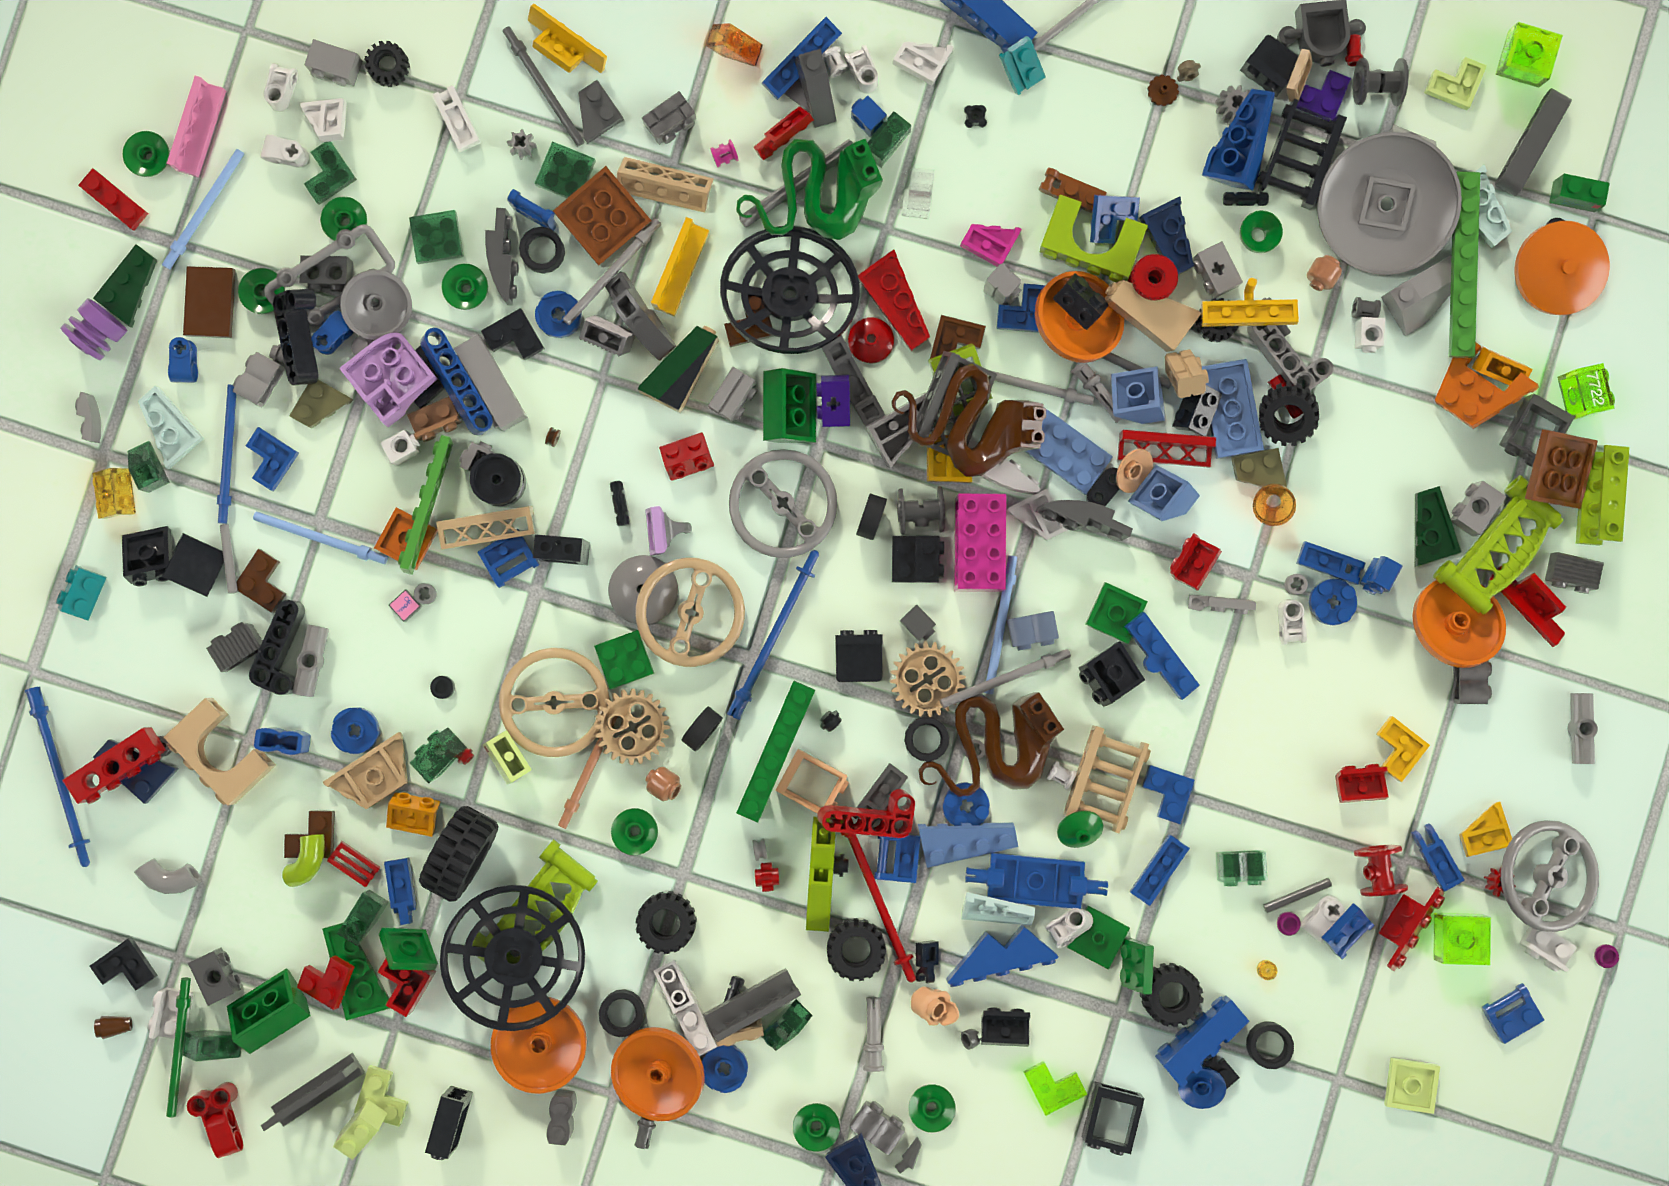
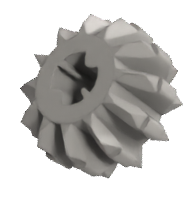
(1227, 99)

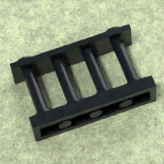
(1324, 150)

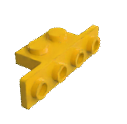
(562, 44)

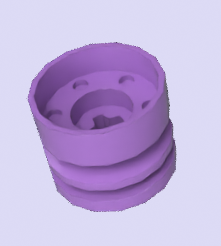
(93, 329)

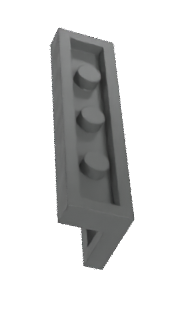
(751, 1005)

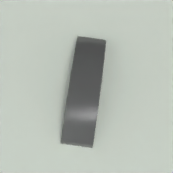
(861, 396)

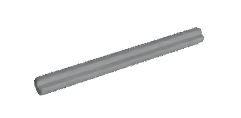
(800, 181)

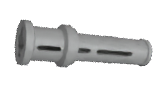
(1092, 382)
(873, 1046)

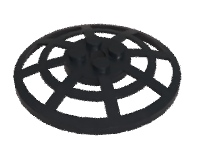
(789, 279)
(496, 958)

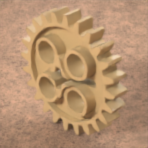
(915, 661)
(622, 707)

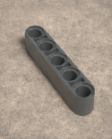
(1533, 142)

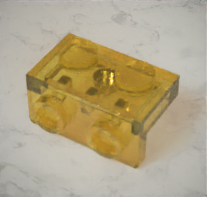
(113, 492)

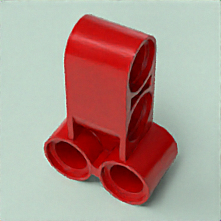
(218, 1119)

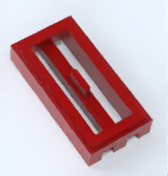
(364, 882)

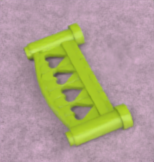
(1463, 576)
(558, 869)

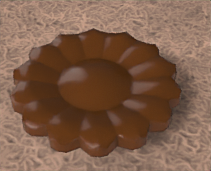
(1163, 90)

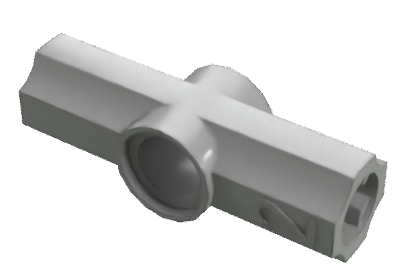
(307, 676)
(1582, 712)

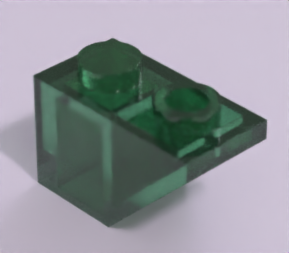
(146, 468)
(363, 917)
(786, 1025)
(210, 1045)

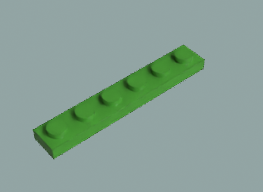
(428, 495)

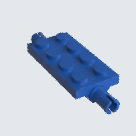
(1036, 880)

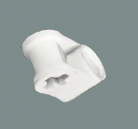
(860, 66)
(280, 82)
(284, 151)
(1291, 624)
(1321, 918)
(1065, 928)

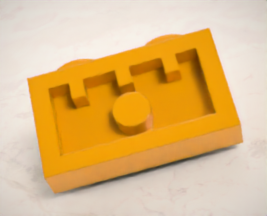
(412, 814)

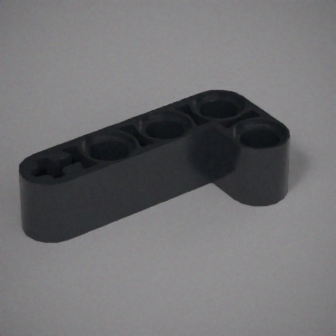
(295, 336)
(281, 645)

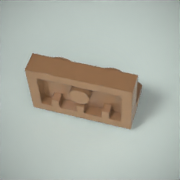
(434, 419)

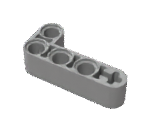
(1286, 352)

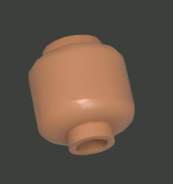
(1324, 273)
(663, 784)

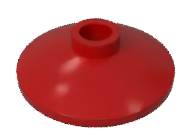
(867, 351)

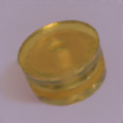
(1272, 970)

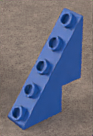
(992, 957)

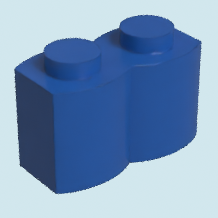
(1380, 575)
(281, 740)

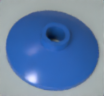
(1203, 1095)

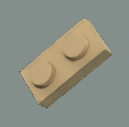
(750, 1032)

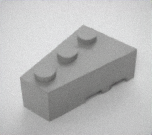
(891, 432)

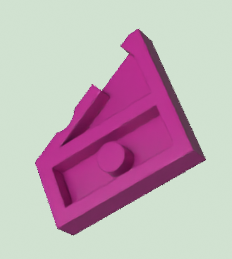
(990, 242)

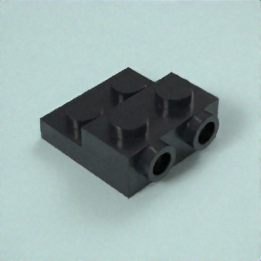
(146, 555)
(917, 559)
(1110, 674)

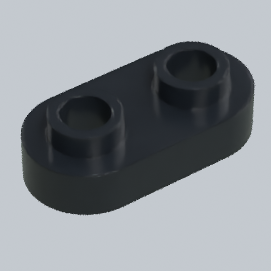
(1104, 487)

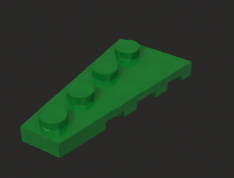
(364, 991)

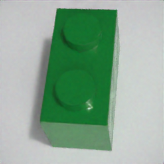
(1579, 192)

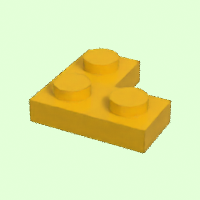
(1407, 748)

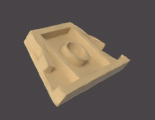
(373, 774)

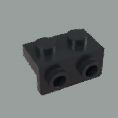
(1081, 301)
(1197, 411)
(1005, 1027)

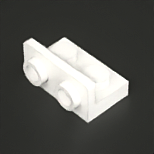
(1549, 947)
(165, 1014)

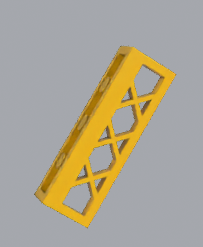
(679, 267)

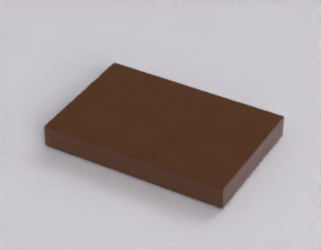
(209, 302)

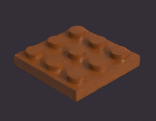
(602, 215)
(1561, 469)

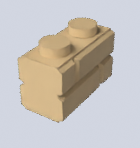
(1186, 373)

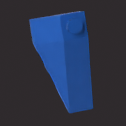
(1241, 149)

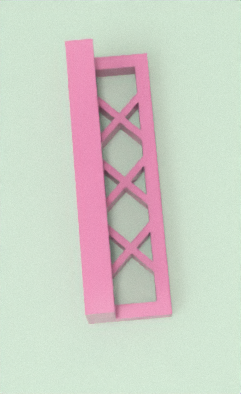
(196, 127)

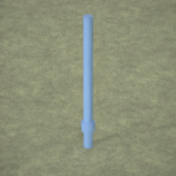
(178, 247)
(362, 552)
(1001, 620)

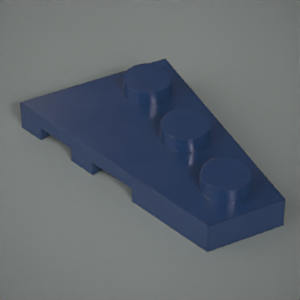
(1168, 234)
(148, 781)
(853, 1163)

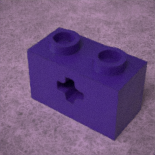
(837, 414)

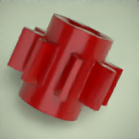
(767, 877)
(1493, 880)

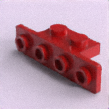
(1537, 606)
(1407, 922)

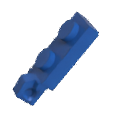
(401, 888)

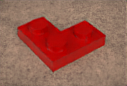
(327, 986)

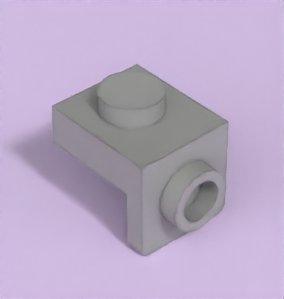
(473, 454)

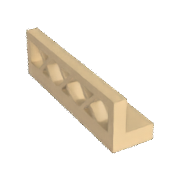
(662, 186)
(485, 518)

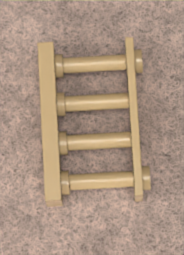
(1091, 761)

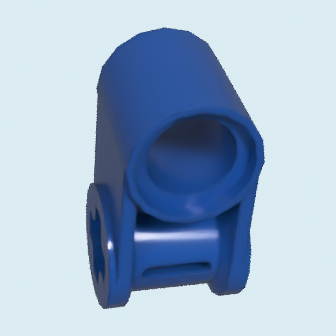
(334, 331)
(183, 364)

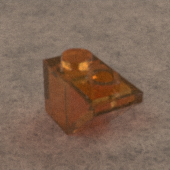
(734, 44)

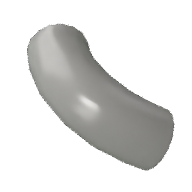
(167, 881)

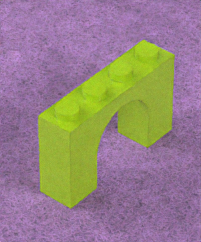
(1061, 245)

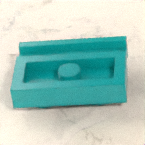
(1022, 65)

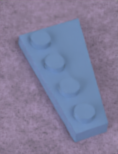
(954, 843)

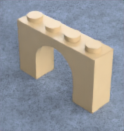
(189, 740)

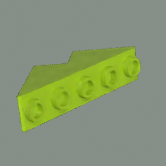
(820, 878)

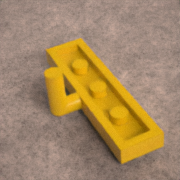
(1249, 311)

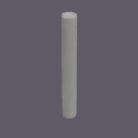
(228, 559)

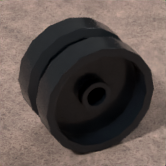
(484, 476)

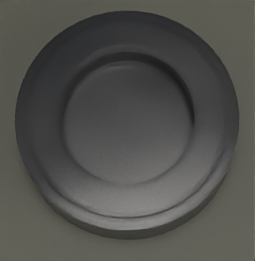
(442, 687)

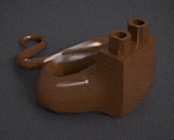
(1012, 428)
(1033, 732)

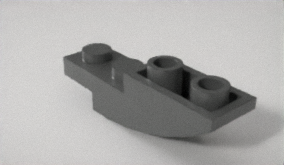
(502, 265)
(638, 318)
(1078, 514)

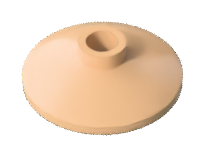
(1133, 470)

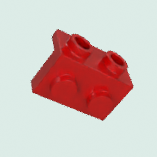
(686, 456)
(1194, 562)
(1362, 783)

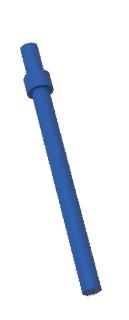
(224, 499)

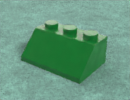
(789, 406)
(267, 1012)

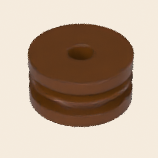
(552, 437)

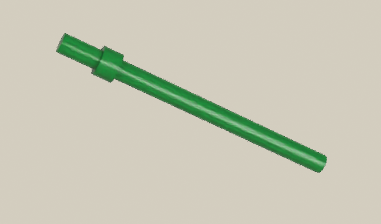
(183, 1002)

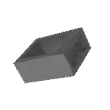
(1543, 408)

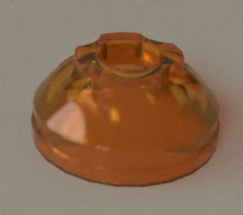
(1274, 515)

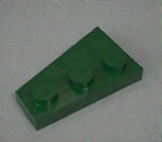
(126, 285)
(1433, 528)

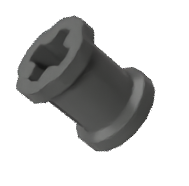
(1365, 308)

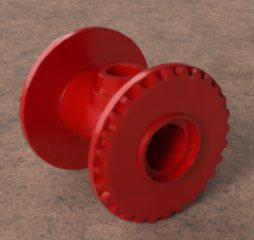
(1160, 271)
(1379, 870)

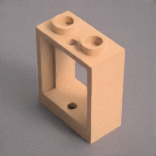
(839, 787)

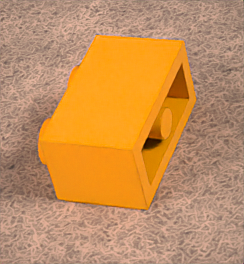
(1499, 366)

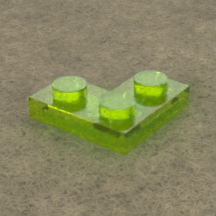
(1053, 1094)

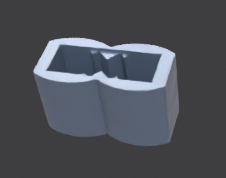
(1033, 629)

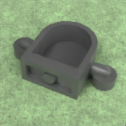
(1322, 30)

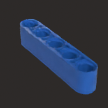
(456, 369)

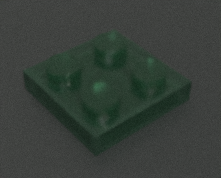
(564, 170)
(436, 237)

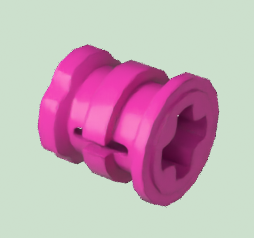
(725, 158)

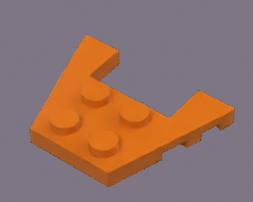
(1475, 398)

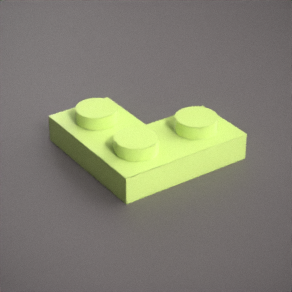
(1459, 89)
(375, 1090)

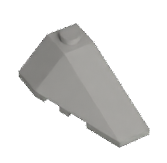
(1420, 297)

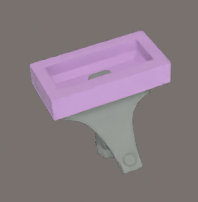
(662, 529)

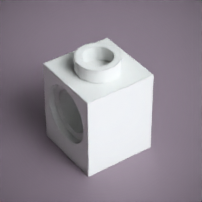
(1376, 327)
(391, 445)

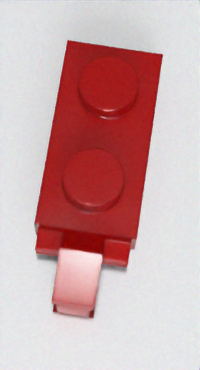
(782, 132)

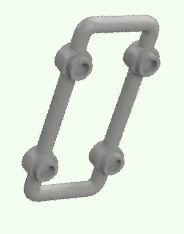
(346, 240)

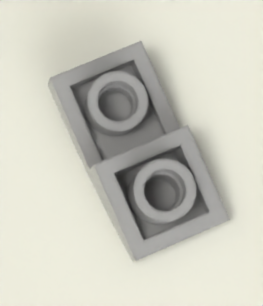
(87, 407)

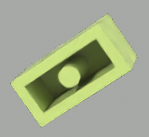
(506, 757)
(360, 1129)

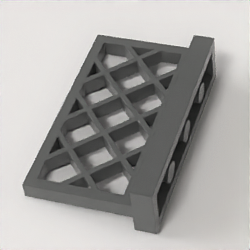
(936, 394)
(315, 1091)

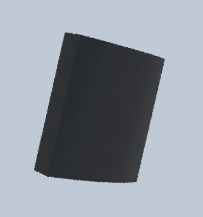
(194, 565)

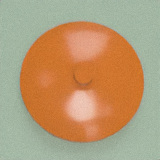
(1562, 268)
(1065, 334)
(1454, 629)
(541, 1056)
(657, 1074)

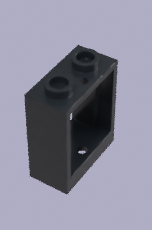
(561, 549)
(1117, 1094)
(448, 1123)

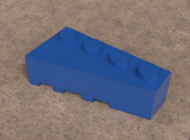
(993, 20)
(1201, 1039)

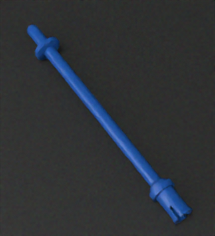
(744, 694)
(39, 712)

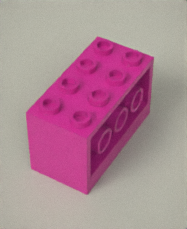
(980, 543)

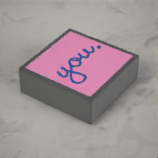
(405, 605)

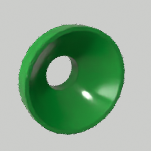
(1268, 224)

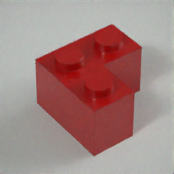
(409, 988)

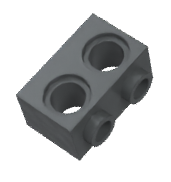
(326, 273)

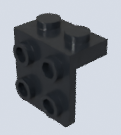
(1270, 65)
(859, 656)

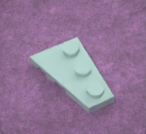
(1492, 219)
(171, 429)
(995, 910)

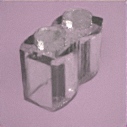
(917, 192)

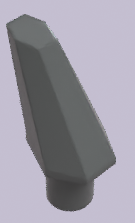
(909, 1156)

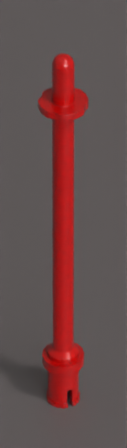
(903, 958)

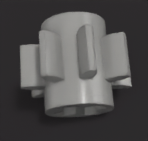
(517, 149)

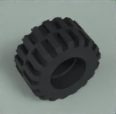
(1294, 431)
(661, 942)
(861, 969)
(1185, 1008)

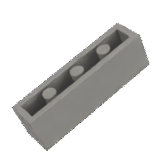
(490, 383)

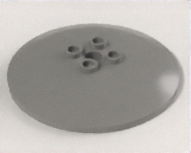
(1423, 198)

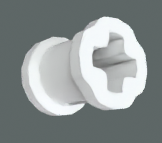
(835, 70)
(1061, 775)

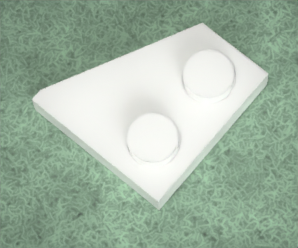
(922, 60)
(327, 118)
(1026, 513)

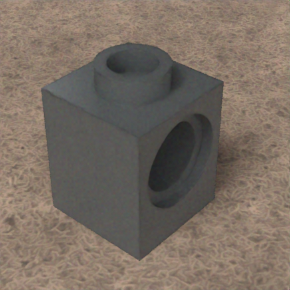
(918, 623)

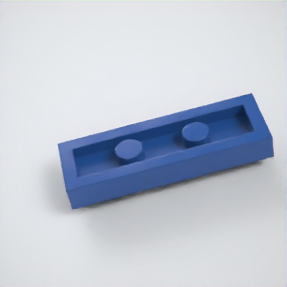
(1159, 870)

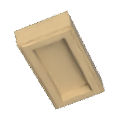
(1299, 75)

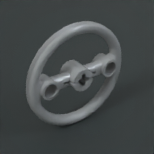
(755, 466)
(1550, 876)

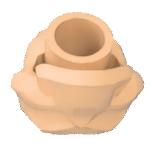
(934, 1006)

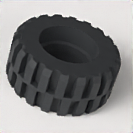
(458, 853)

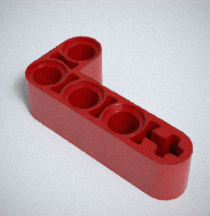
(866, 816)

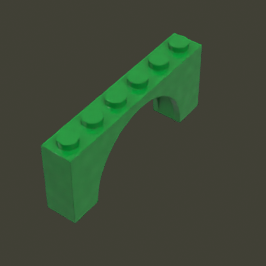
(775, 751)

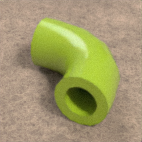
(308, 861)

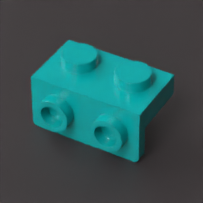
(81, 592)

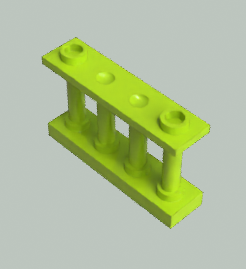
(1604, 498)

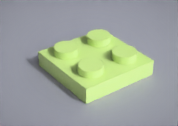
(1412, 1085)

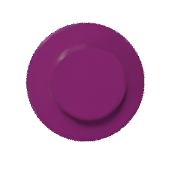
(1288, 923)
(1606, 956)

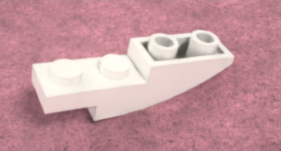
(1009, 476)
(686, 1007)

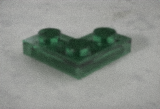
(335, 173)

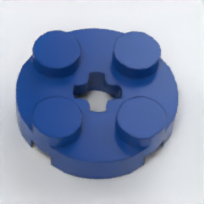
(546, 309)
(1344, 595)
(342, 727)
(978, 812)
(737, 1072)

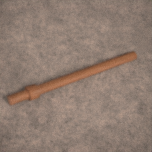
(573, 803)

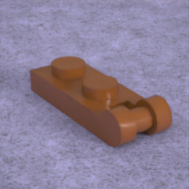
(1070, 188)

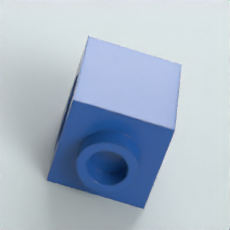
(868, 115)

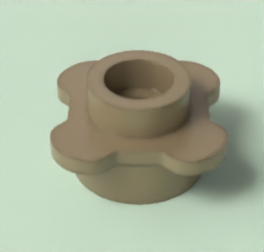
(1188, 70)

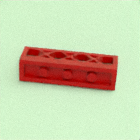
(1170, 440)

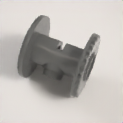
(1380, 81)
(921, 514)

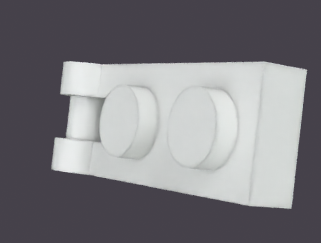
(456, 119)

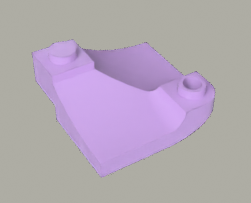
(388, 377)

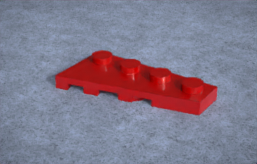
(893, 296)

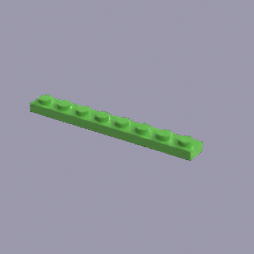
(1464, 270)

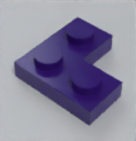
(1324, 102)

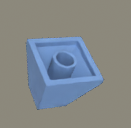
(1138, 395)
(1164, 495)

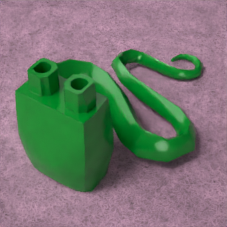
(856, 183)

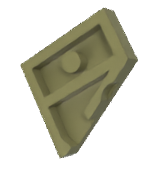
(317, 403)
(1259, 468)

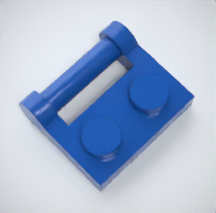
(531, 210)
(504, 551)
(904, 862)
(1347, 931)
(1516, 1020)

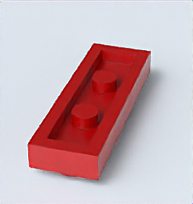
(113, 199)

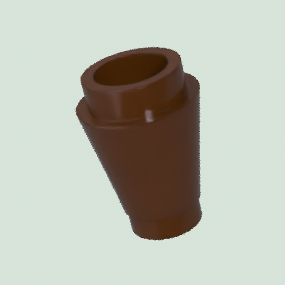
(111, 1026)

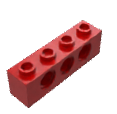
(81, 781)

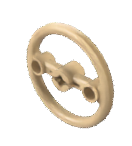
(698, 566)
(507, 710)

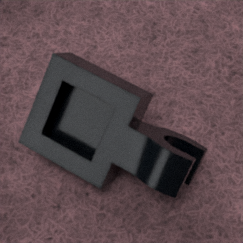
(926, 958)

